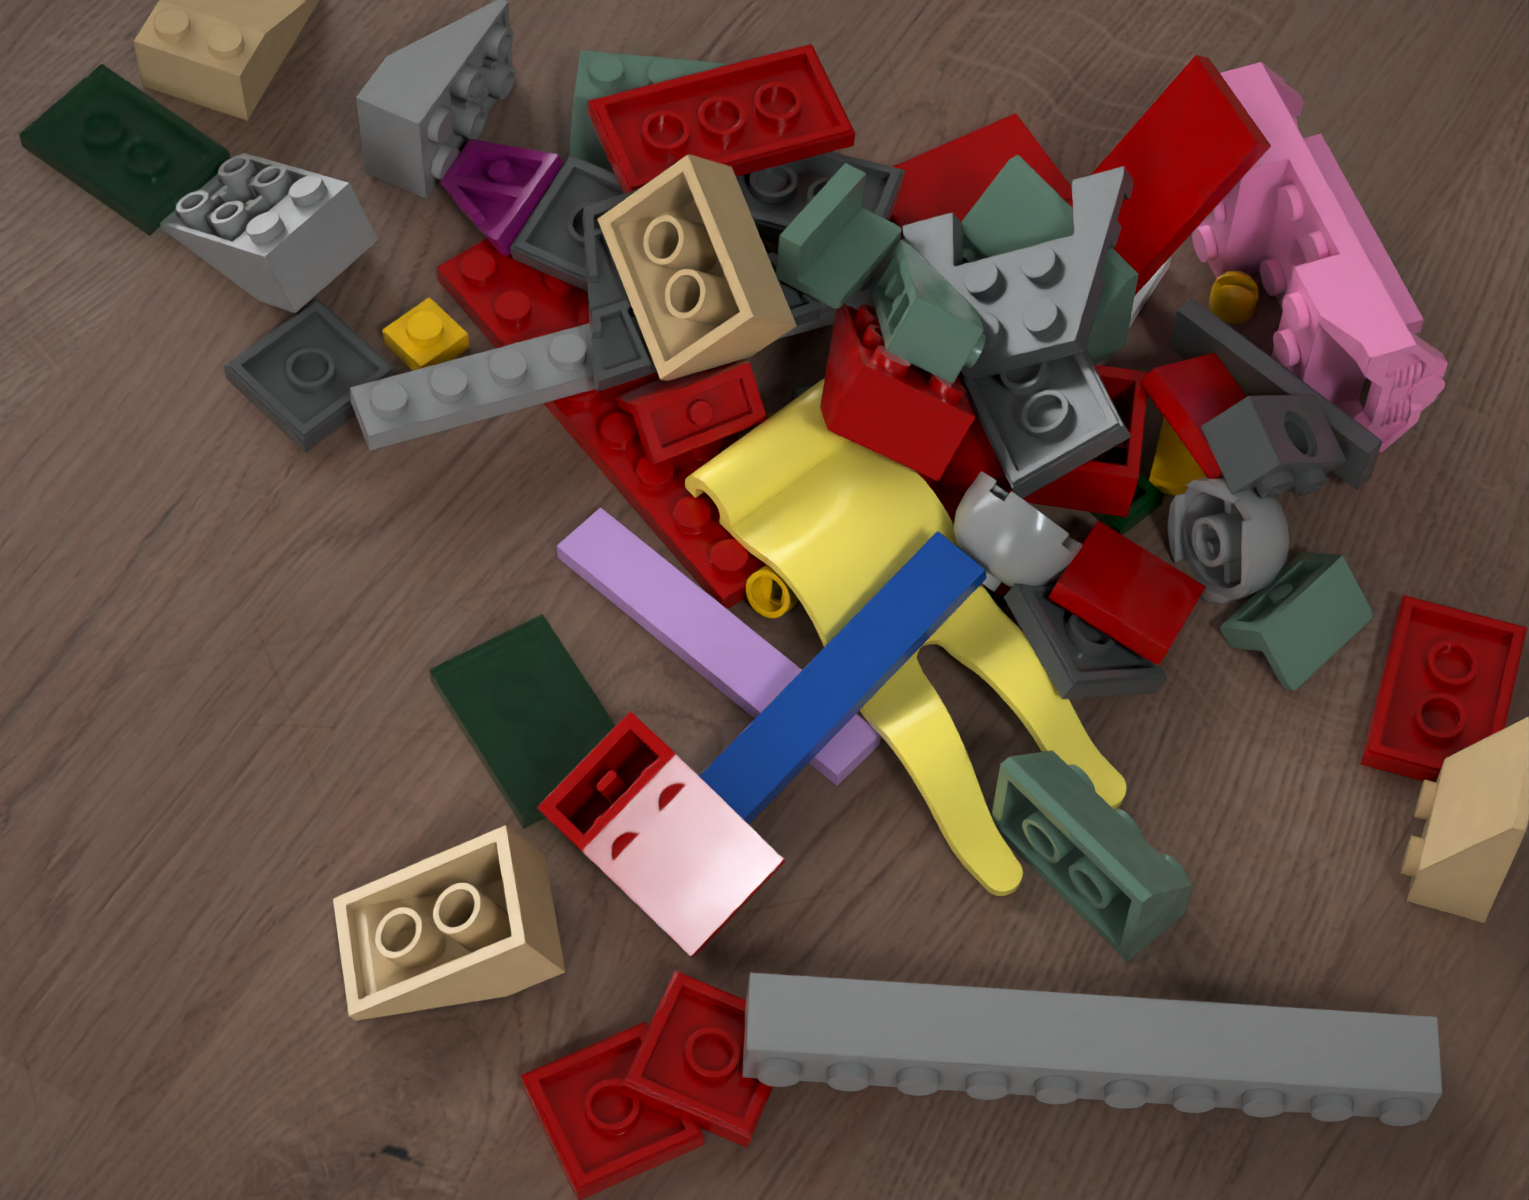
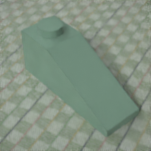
(926, 316)

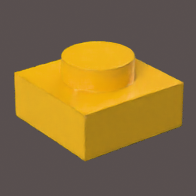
(425, 336)

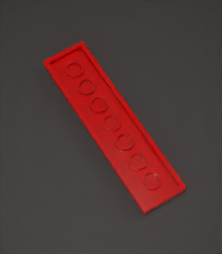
(522, 303)

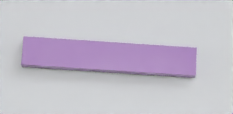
(699, 629)

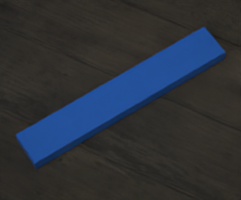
(843, 677)

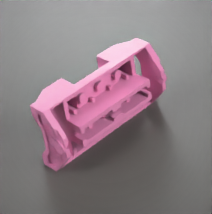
(1325, 265)

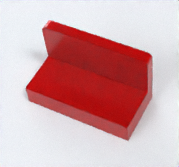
(694, 409)

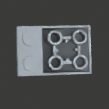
(435, 98)
(273, 228)

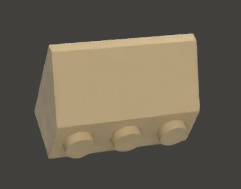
(696, 269)

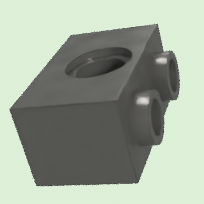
(1274, 445)

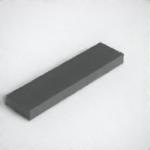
(1202, 333)

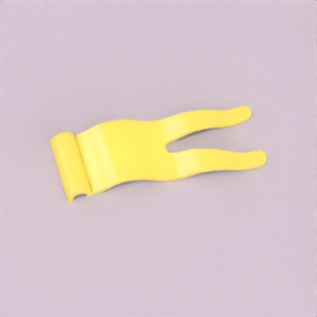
(836, 532)

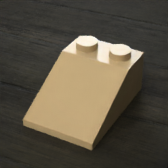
(218, 49)
(1471, 825)
(450, 929)

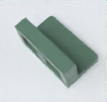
(834, 241)
(1301, 616)

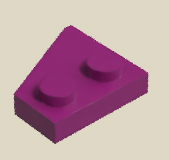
(499, 187)

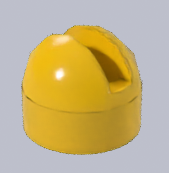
(1234, 297)
(763, 587)

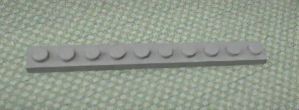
(506, 380)

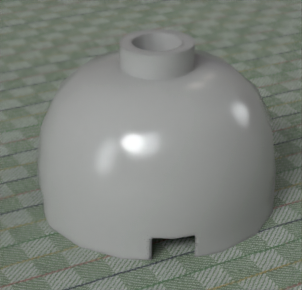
(1010, 537)
(1228, 538)

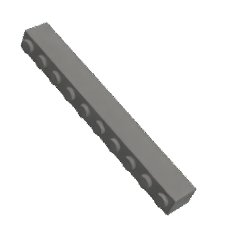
(1091, 1048)

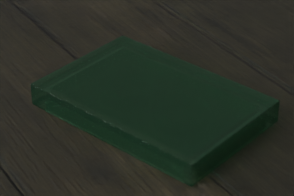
(124, 148)
(523, 712)

